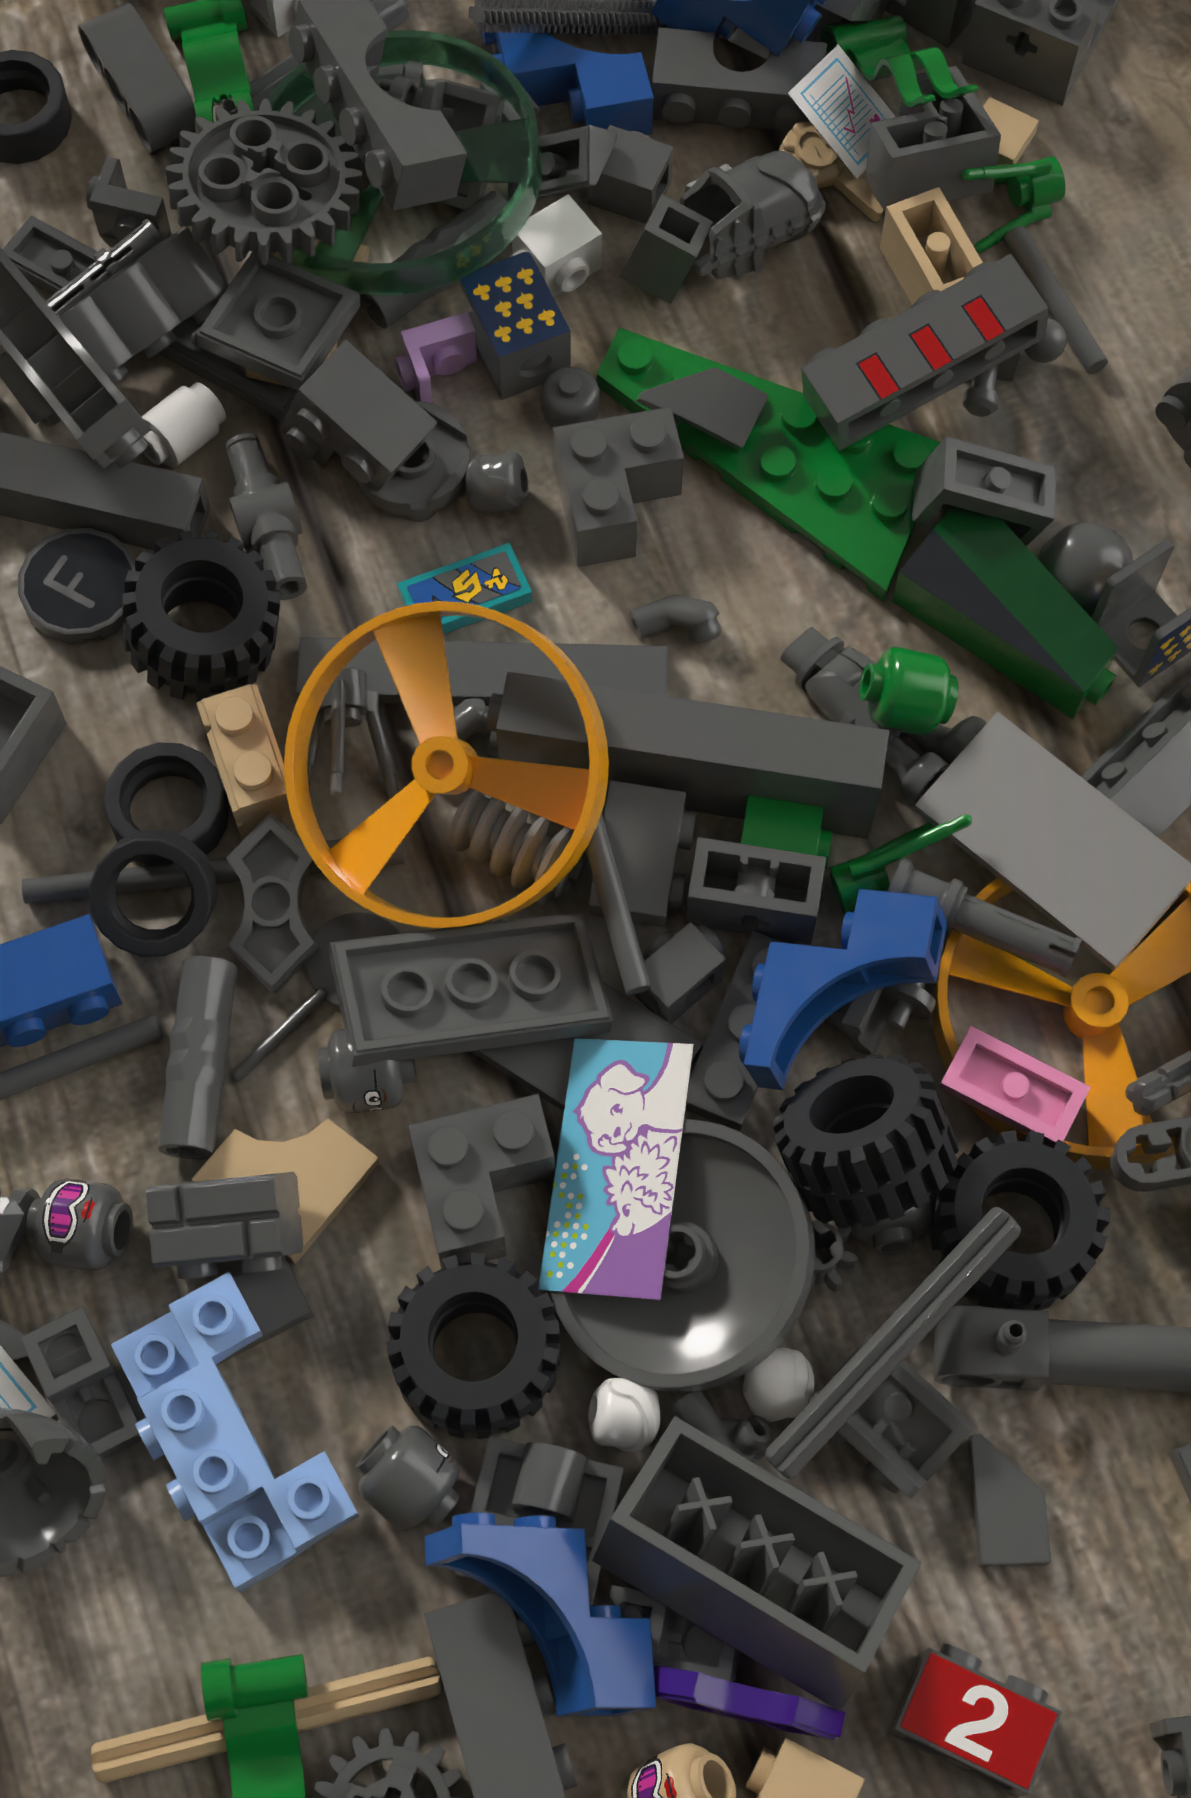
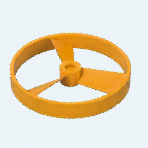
(442, 763)
(1090, 1011)

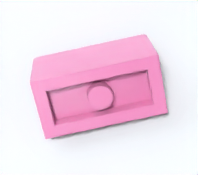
(1014, 1086)

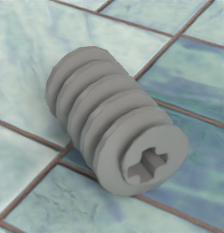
(511, 843)

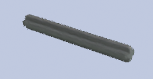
(892, 1342)

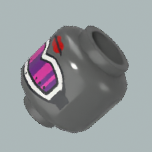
(80, 1224)

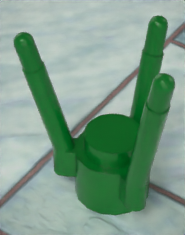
(1028, 185)
(869, 871)

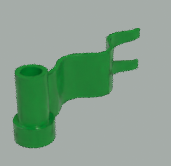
(212, 51)
(883, 52)
(259, 1722)

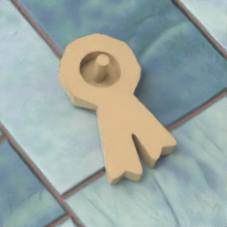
(816, 155)

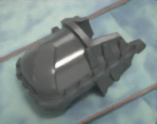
(770, 205)

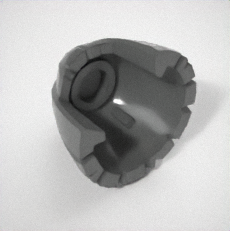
(46, 1489)

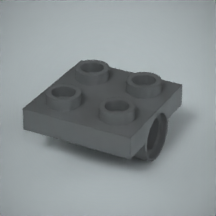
(548, 1482)

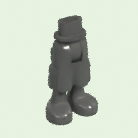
(833, 681)

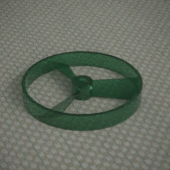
(494, 154)

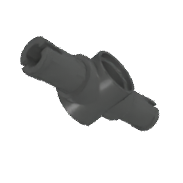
(266, 514)

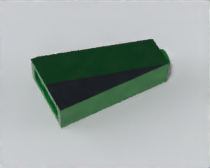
(1007, 609)

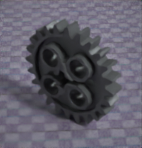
(264, 181)

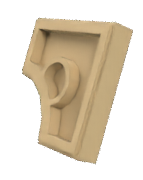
(326, 1164)

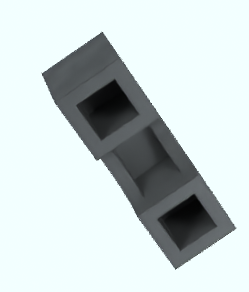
(698, 89)

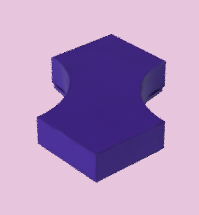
(747, 1703)

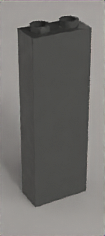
(698, 749)

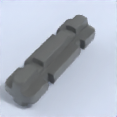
(1161, 1085)

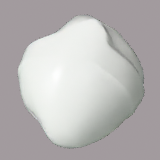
(779, 1385)
(624, 1415)

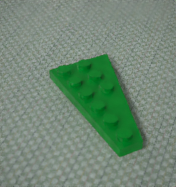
(843, 501)

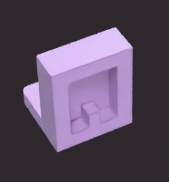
(435, 349)

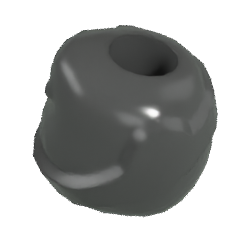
(496, 482)

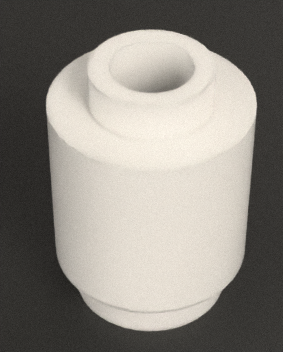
(182, 424)

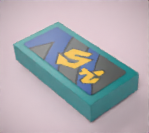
(485, 579)

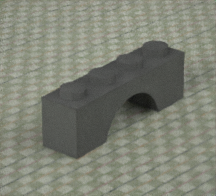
(404, 147)

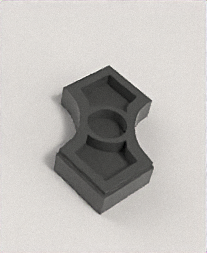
(272, 928)

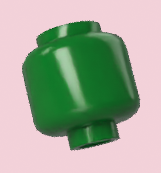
(909, 691)

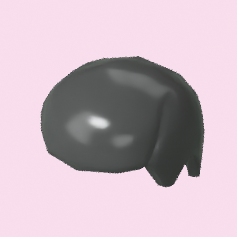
(1084, 558)

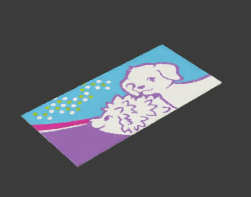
(616, 1168)

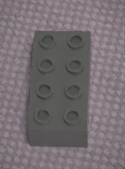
(757, 1563)

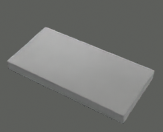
(1057, 841)

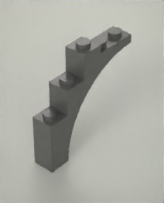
(66, 373)

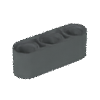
(138, 76)

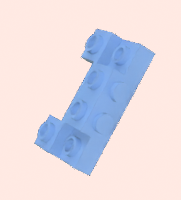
(218, 1465)

